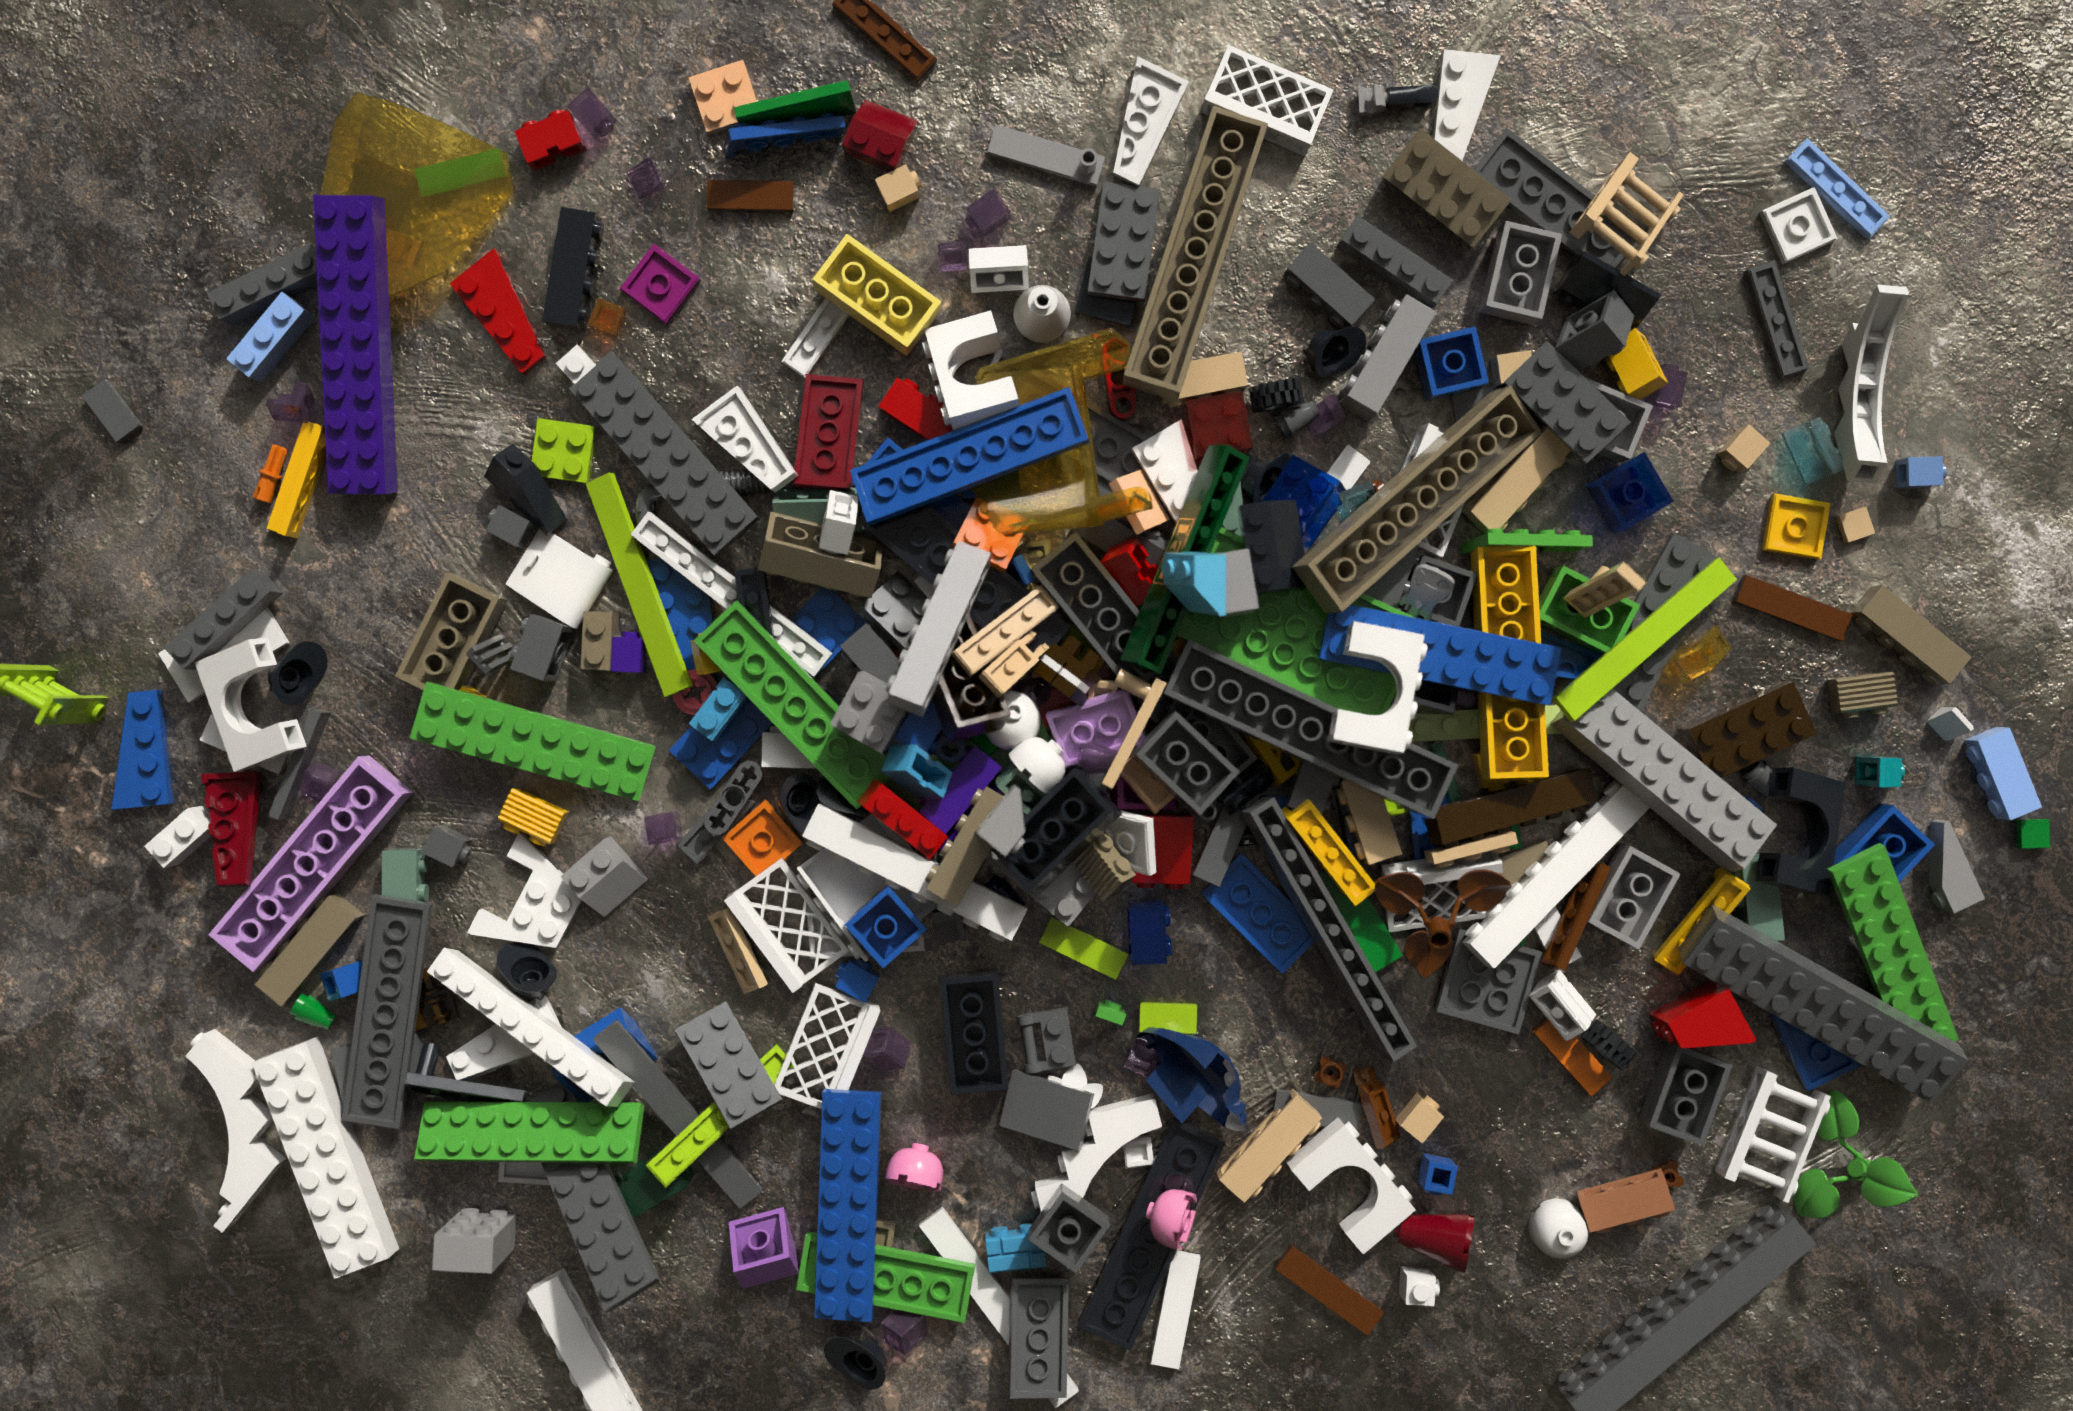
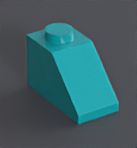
(1879, 771)

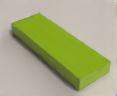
(1083, 948)

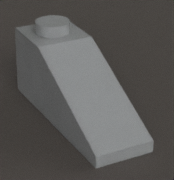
(1949, 871)

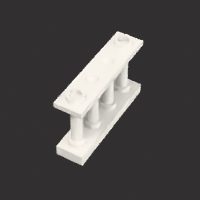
(1751, 1114)

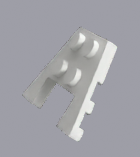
(542, 909)

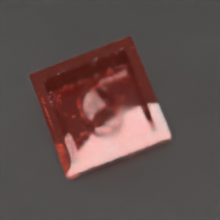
(1217, 422)

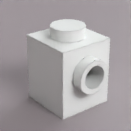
(1418, 1286)

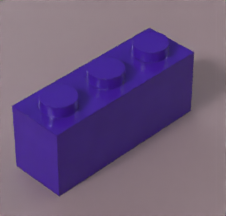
(972, 773)

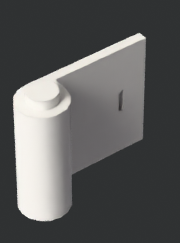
(560, 577)

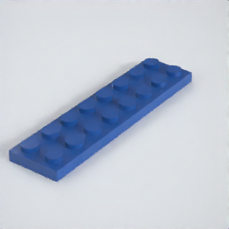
(969, 456)
(826, 620)
(1456, 655)
(847, 1205)

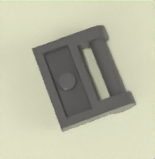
(1056, 1040)

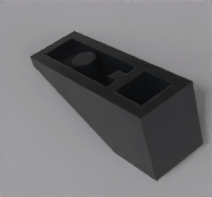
(525, 488)

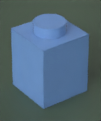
(1920, 472)

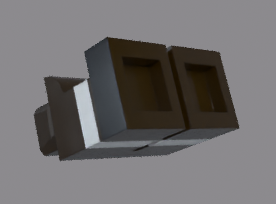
(1066, 672)

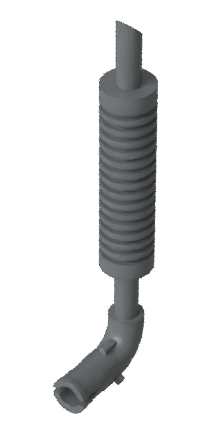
(740, 481)

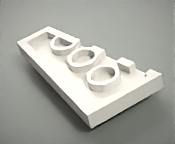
(1462, 91)
(1149, 111)
(744, 435)
(1169, 466)
(493, 1049)

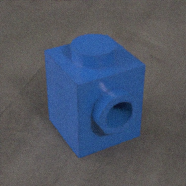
(857, 978)
(342, 980)
(1437, 1174)

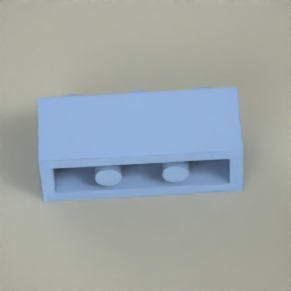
(271, 337)
(2002, 773)

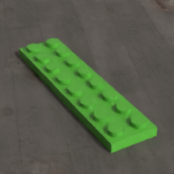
(790, 700)
(532, 741)
(1889, 938)
(529, 1132)

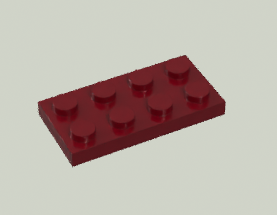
(828, 432)

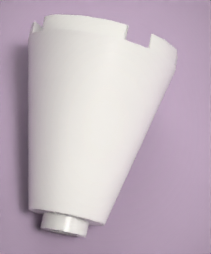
(1042, 313)

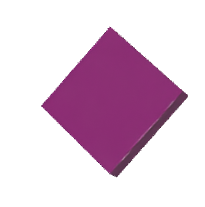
(660, 284)

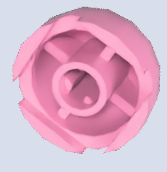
(915, 1168)
(1171, 1217)

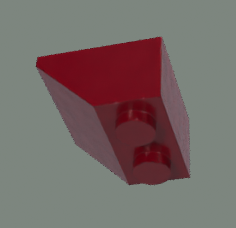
(879, 136)

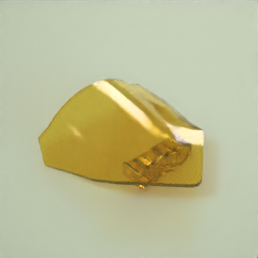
(433, 180)

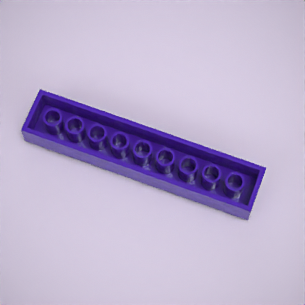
(355, 343)

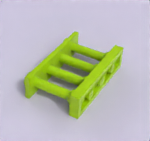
(56, 703)

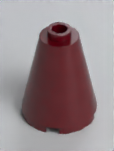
(1438, 1237)

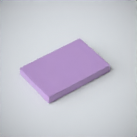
(1100, 720)

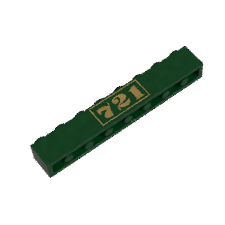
(1194, 532)

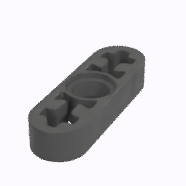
(728, 819)

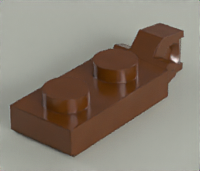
(1377, 1107)

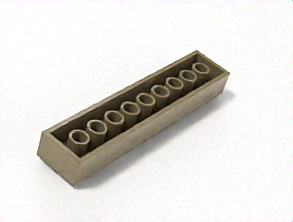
(1194, 254)
(1417, 500)

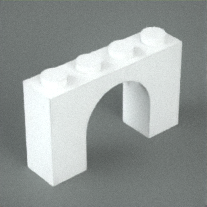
(952, 346)
(1401, 655)
(223, 681)
(1385, 1204)

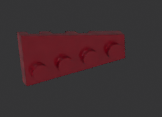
(233, 819)

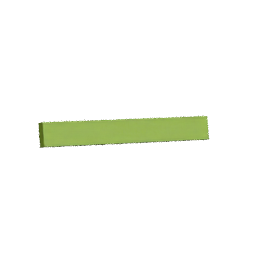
(639, 585)
(1644, 639)

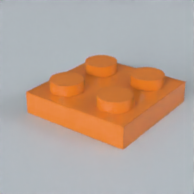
(980, 533)
(762, 838)

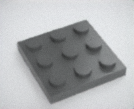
(1488, 994)

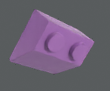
(762, 1248)

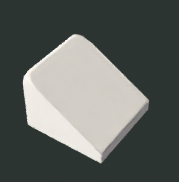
(1949, 723)

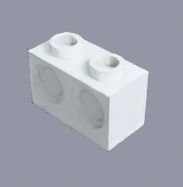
(838, 522)

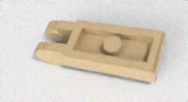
(1011, 665)

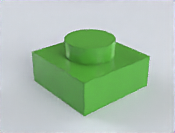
(1110, 1011)

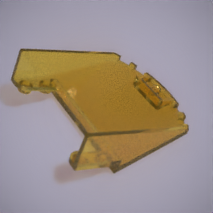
(1063, 488)

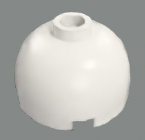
(1022, 723)
(1040, 762)
(1558, 1228)

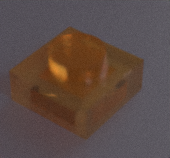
(607, 317)

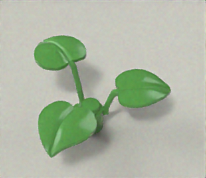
(1883, 1178)

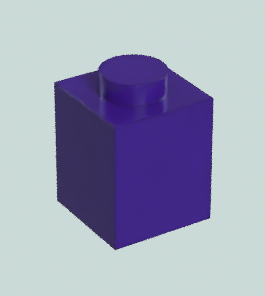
(628, 653)

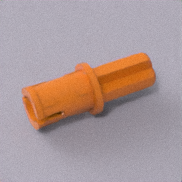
(270, 474)

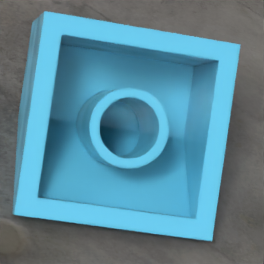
(1197, 580)

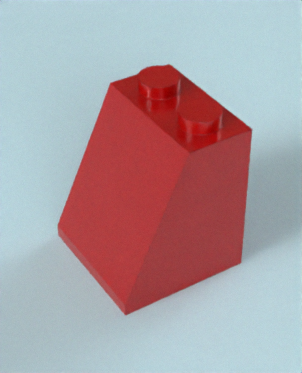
(1172, 850)
(1702, 1019)

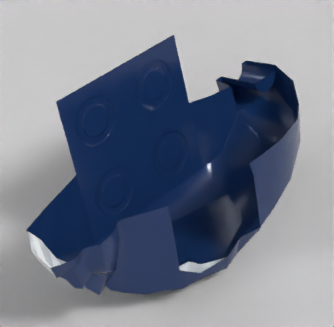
(1194, 1076)

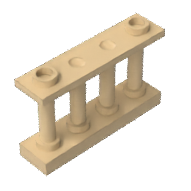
(1603, 205)

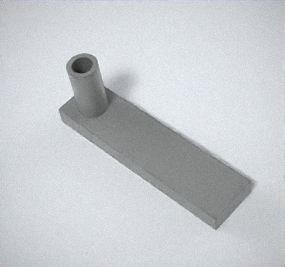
(1046, 155)

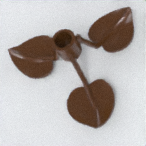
(1431, 948)

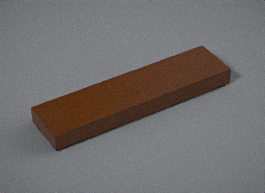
(887, 36)
(1793, 608)
(1575, 918)
(1329, 1289)

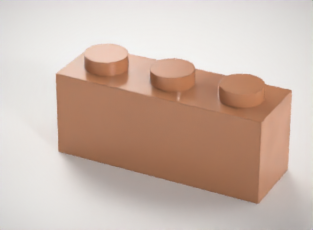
(1626, 1201)

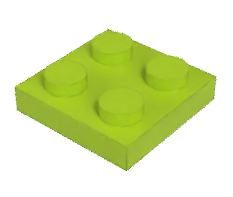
(564, 450)

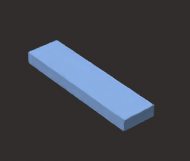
(1837, 188)

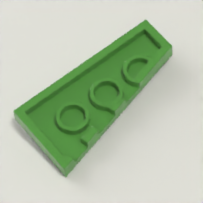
(1546, 539)

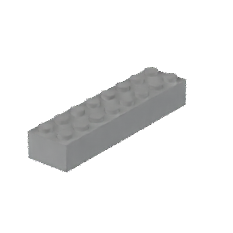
(1669, 780)

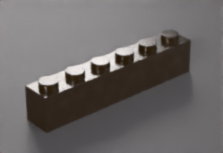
(1511, 806)

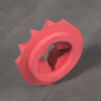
(692, 704)

